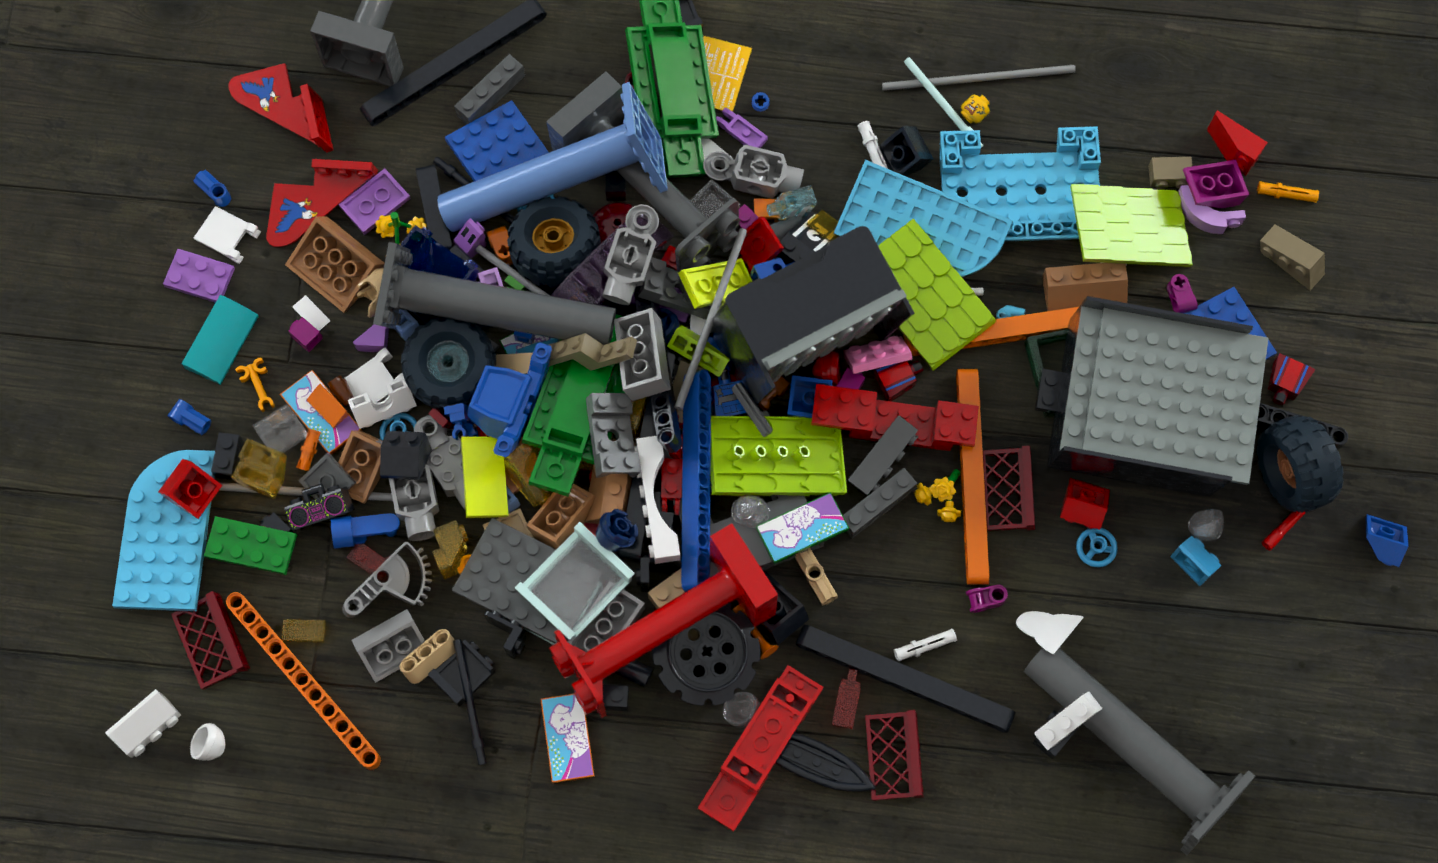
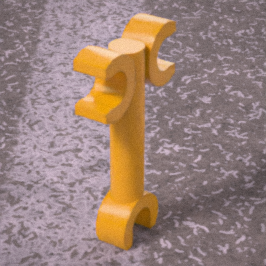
(252, 371)

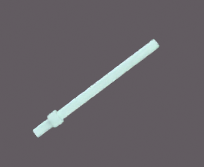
(937, 96)

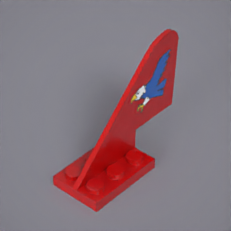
(271, 95)
(297, 205)

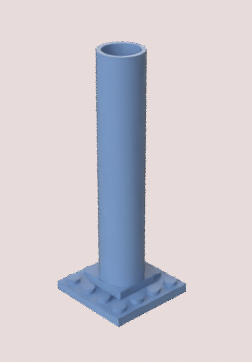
(562, 169)

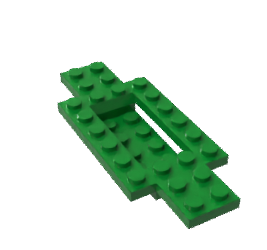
(681, 82)
(561, 421)

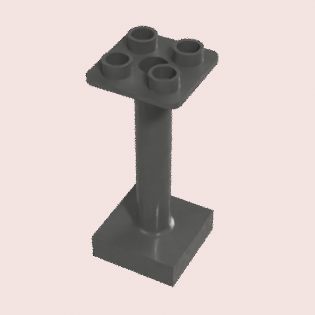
(359, 45)
(599, 110)

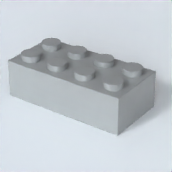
(648, 369)
(615, 617)

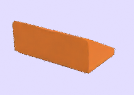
(327, 406)

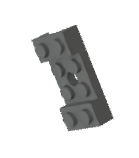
(660, 289)
(612, 414)

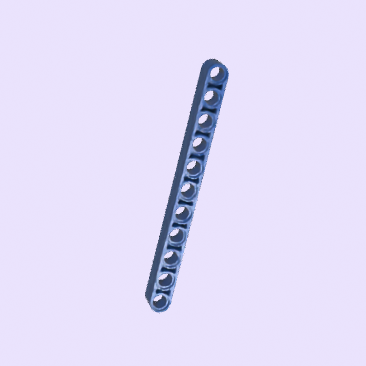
(696, 482)

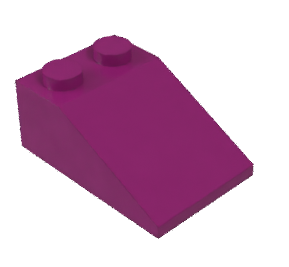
(1216, 184)

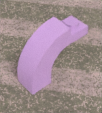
(1206, 217)

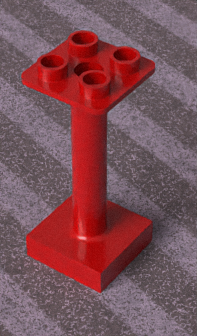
(737, 579)

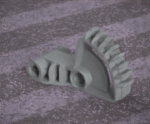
(396, 585)

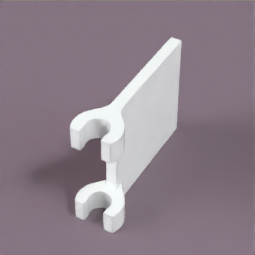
(223, 233)
(372, 377)

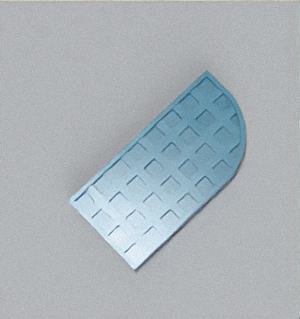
(960, 230)
(161, 542)

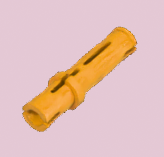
(1279, 190)

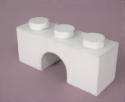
(369, 412)
(1068, 720)

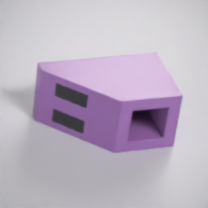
(470, 237)

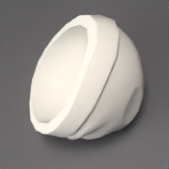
(207, 742)

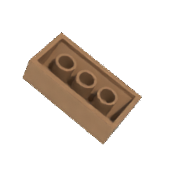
(1070, 285)
(610, 493)

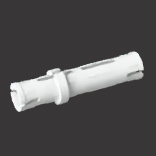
(870, 142)
(948, 637)

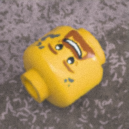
(975, 108)

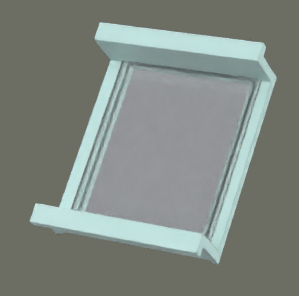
(576, 582)

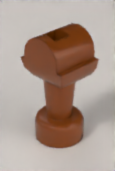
(781, 387)

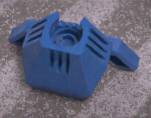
(507, 399)

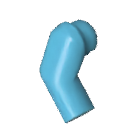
(1010, 311)

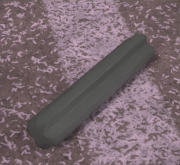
(752, 409)

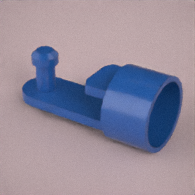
(353, 530)

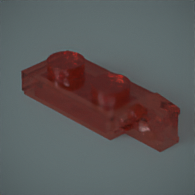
(847, 701)

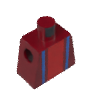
(897, 378)
(1288, 378)

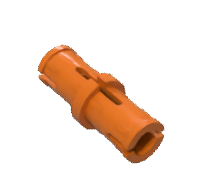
(308, 449)

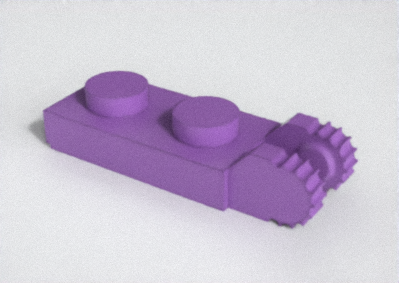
(741, 129)

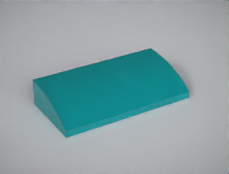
(220, 339)

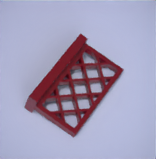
(1025, 492)
(227, 634)
(912, 751)

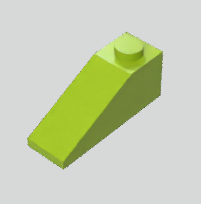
(685, 342)

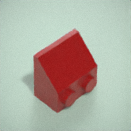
(190, 488)
(1085, 504)

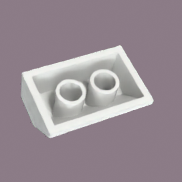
(143, 724)

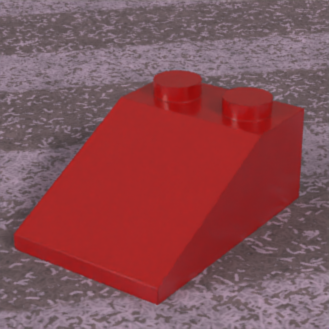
(1236, 142)

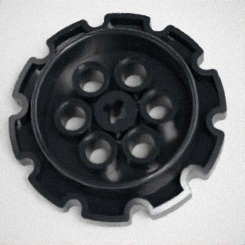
(738, 670)

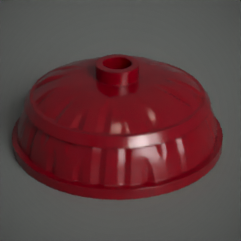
(608, 215)

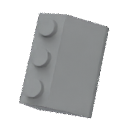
(388, 644)

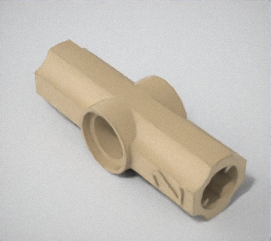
(821, 584)

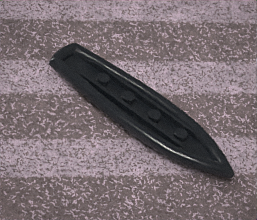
(823, 765)

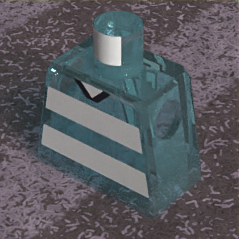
(793, 203)

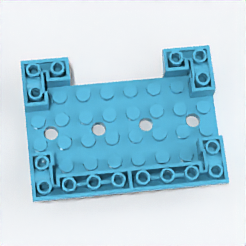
(1033, 215)

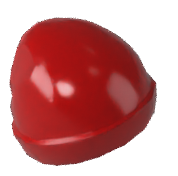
(827, 368)

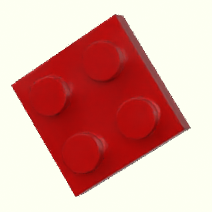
(760, 243)

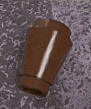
(340, 389)

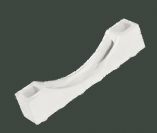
(664, 540)

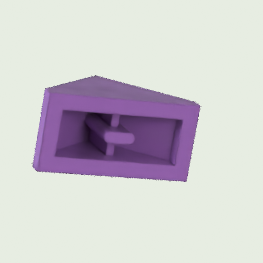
(373, 339)

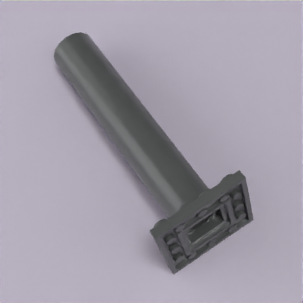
(484, 303)
(1140, 745)

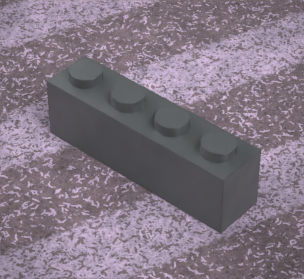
(490, 90)
(882, 455)
(879, 502)

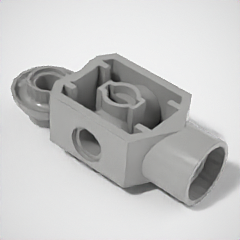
(754, 171)
(630, 255)
(444, 458)
(416, 504)

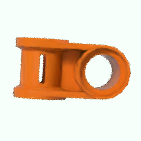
(499, 243)

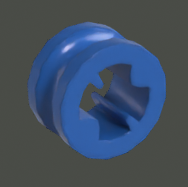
(755, 99)

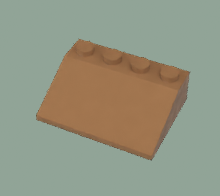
(333, 262)

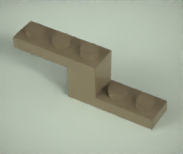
(591, 352)

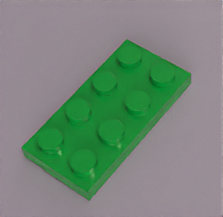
(250, 545)

